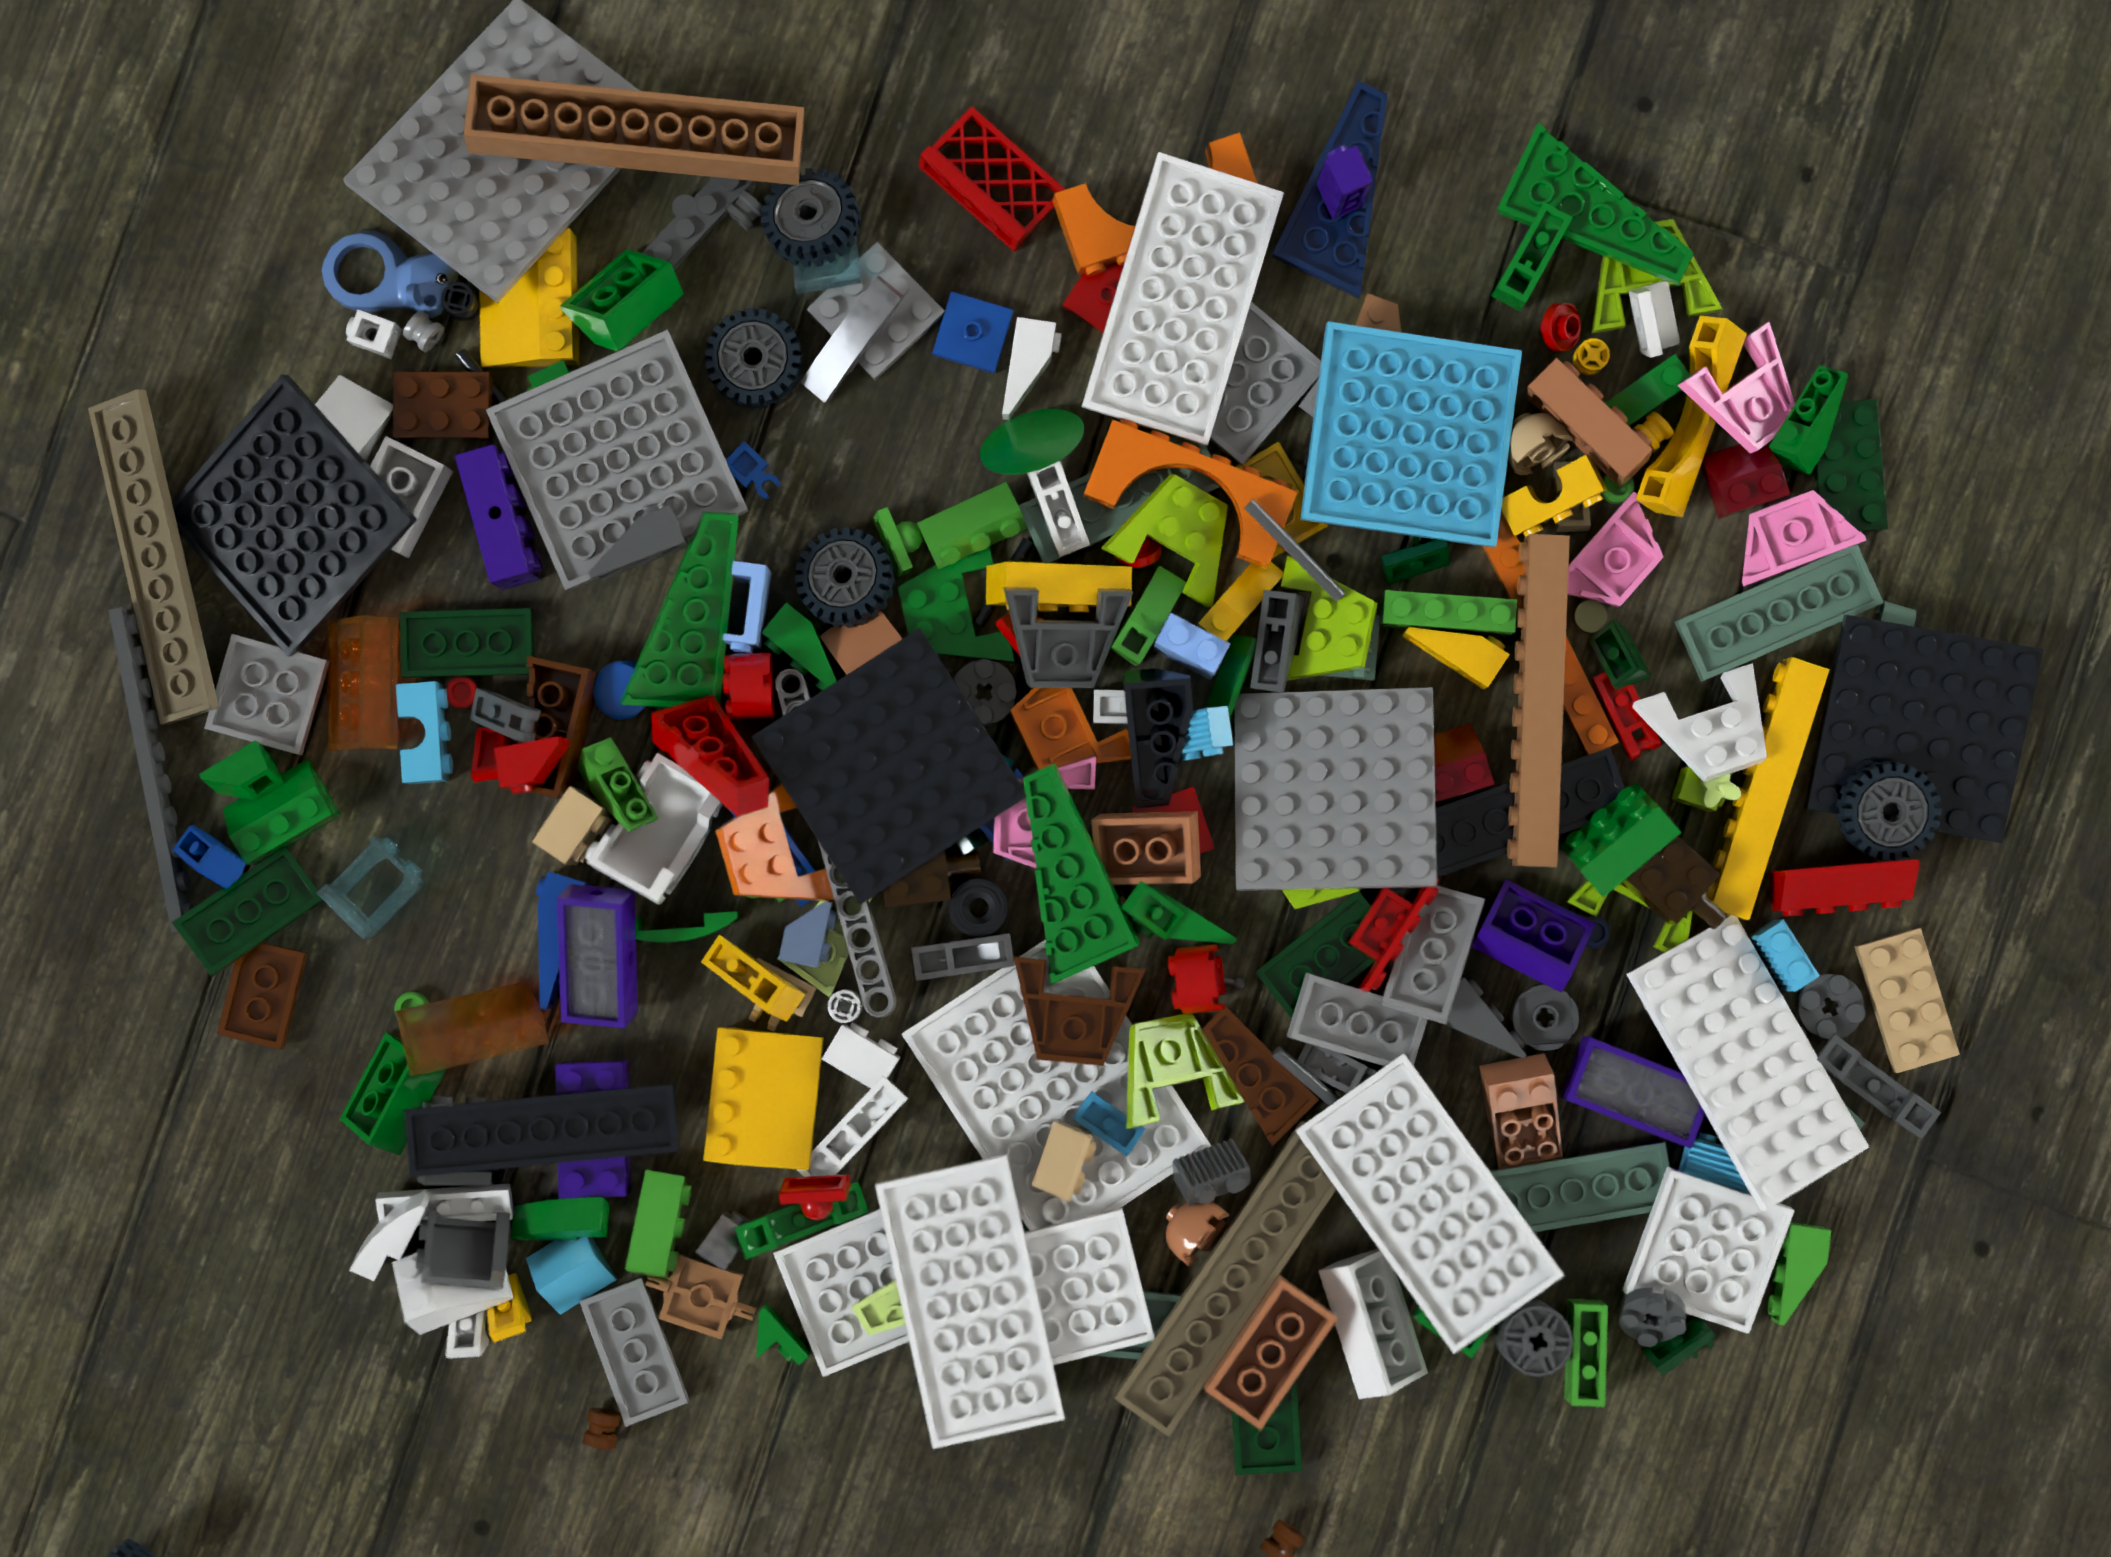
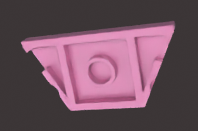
(1794, 535)
(1615, 557)

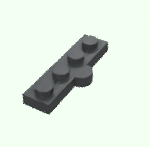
(695, 219)

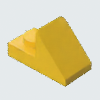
(511, 1316)

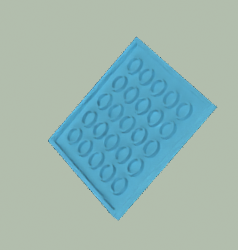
(1410, 434)

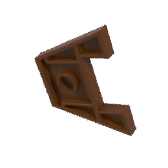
(1074, 1026)

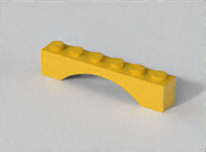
(1673, 474)

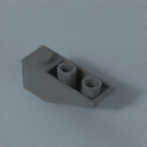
(1477, 1020)

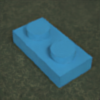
(1107, 1123)

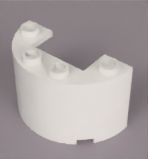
(661, 852)

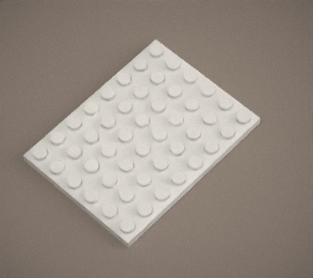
(1007, 1099)

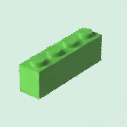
(1448, 612)

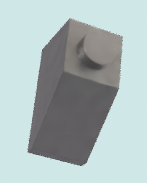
(722, 1242)

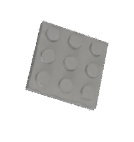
(905, 327)
(267, 694)

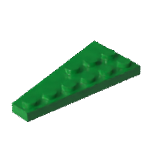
(1600, 212)
(686, 642)
(1074, 890)

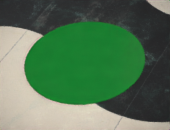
(1031, 441)

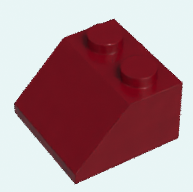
(1743, 479)
(1459, 763)

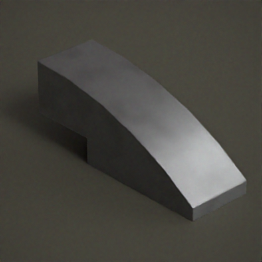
(962, 957)

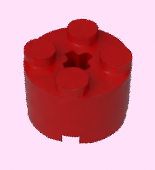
(749, 686)
(1198, 979)

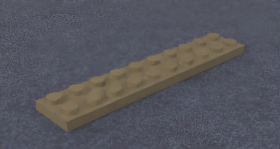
(153, 557)
(1227, 1287)

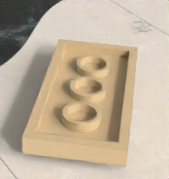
(1906, 1000)

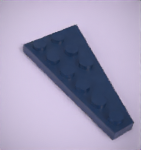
(1337, 247)

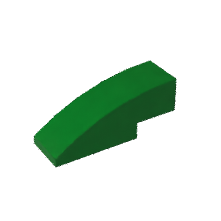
(561, 1219)

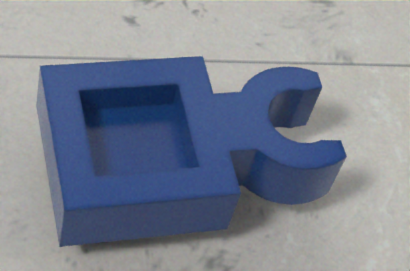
(749, 468)

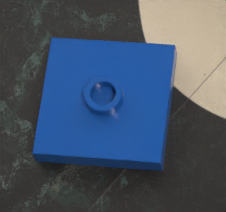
(972, 332)

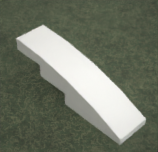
(855, 1129)

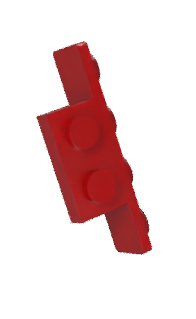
(1384, 929)

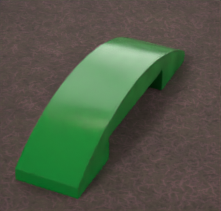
(713, 923)
(790, 1224)

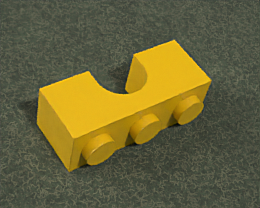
(1579, 485)

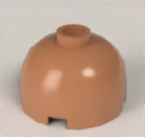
(1193, 1229)

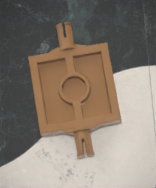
(701, 1296)

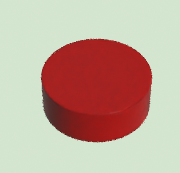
(461, 691)

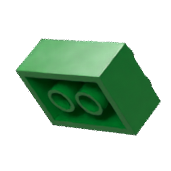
(1619, 839)

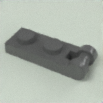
(504, 715)

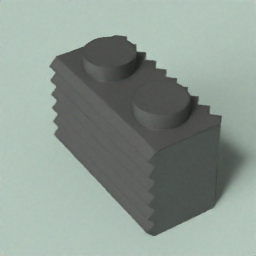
(1211, 1172)

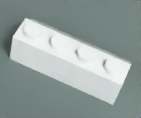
(1373, 1324)

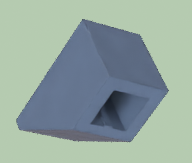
(806, 937)

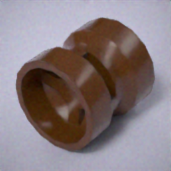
(602, 1428)
(1282, 1541)

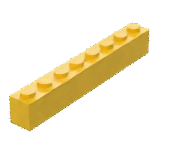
(1767, 787)

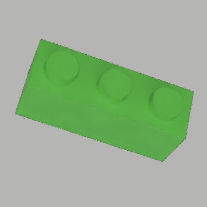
(972, 525)
(658, 1224)
(1587, 1363)

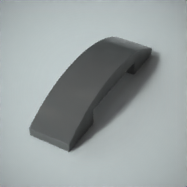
(1876, 1087)

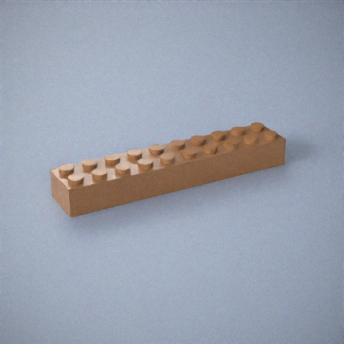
(634, 129)

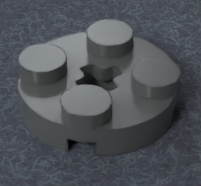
(1002, 691)
(1848, 1012)
(1559, 1029)
(1666, 1308)

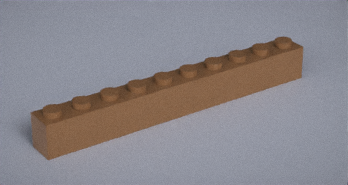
(1539, 700)

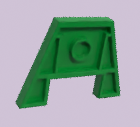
(941, 610)

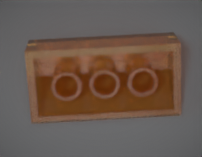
(363, 684)
(471, 1028)

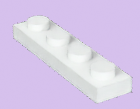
(458, 1203)

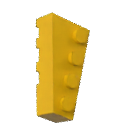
(1057, 584)

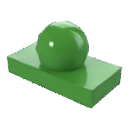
(898, 540)

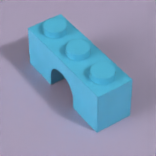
(430, 759)

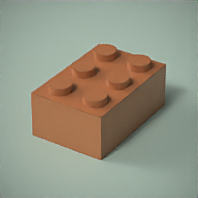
(1148, 847)

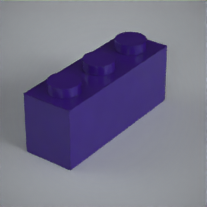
(1344, 181)

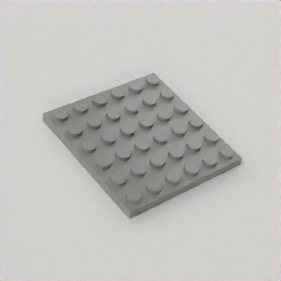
(609, 447)
(1335, 790)

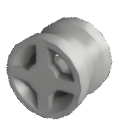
(423, 331)

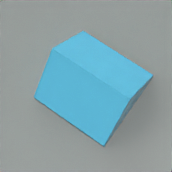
(569, 1272)

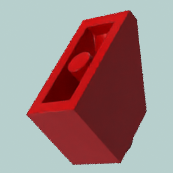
(528, 763)

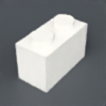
(860, 1056)

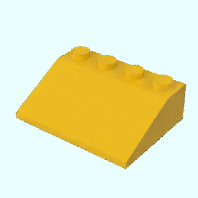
(528, 321)
(763, 1098)

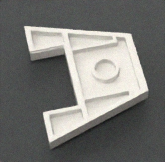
(1715, 739)

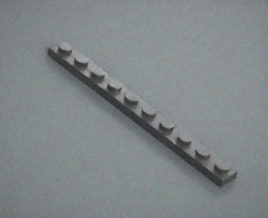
(150, 757)

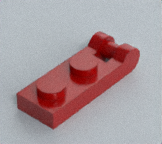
(1624, 718)

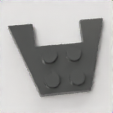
(1064, 650)

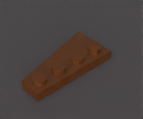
(1266, 1086)

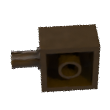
(930, 880)
(1676, 884)

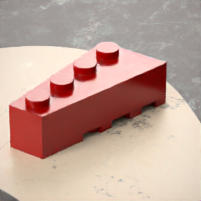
(712, 752)

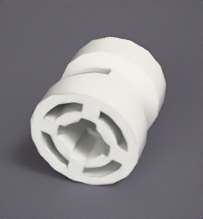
(850, 1004)

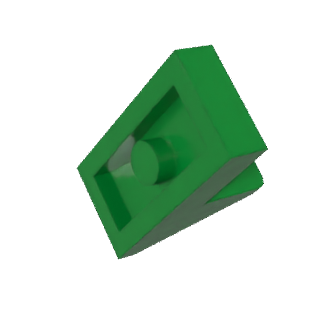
(1153, 910)
(774, 1328)

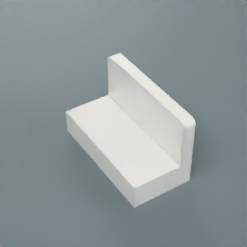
(1654, 318)

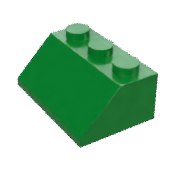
(623, 299)
(281, 815)
(383, 1095)

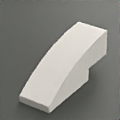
(390, 1236)

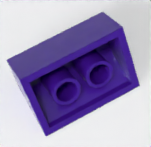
(1533, 935)

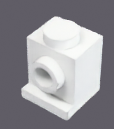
(385, 339)

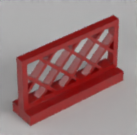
(968, 191)

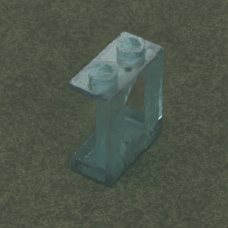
(335, 893)

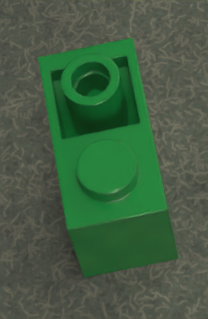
(244, 774)

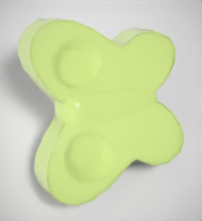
(1717, 789)

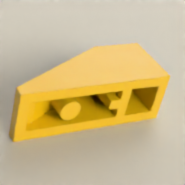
(1240, 600)
(1466, 654)
(753, 979)

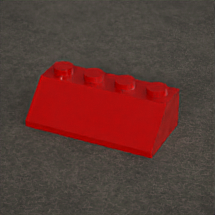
(1843, 885)

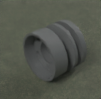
(1529, 1320)

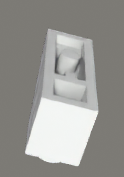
(1030, 356)
(1059, 509)

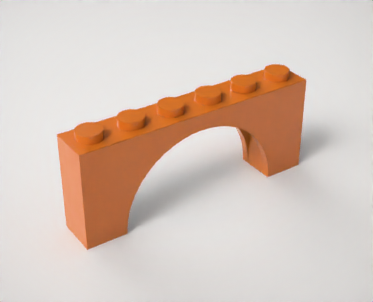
(1100, 239)
(1134, 453)

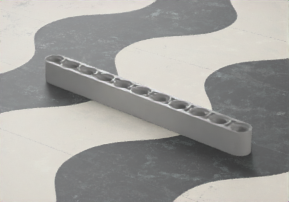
(842, 892)

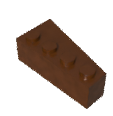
(566, 706)

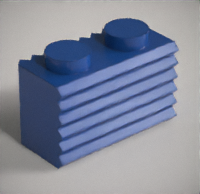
(209, 856)

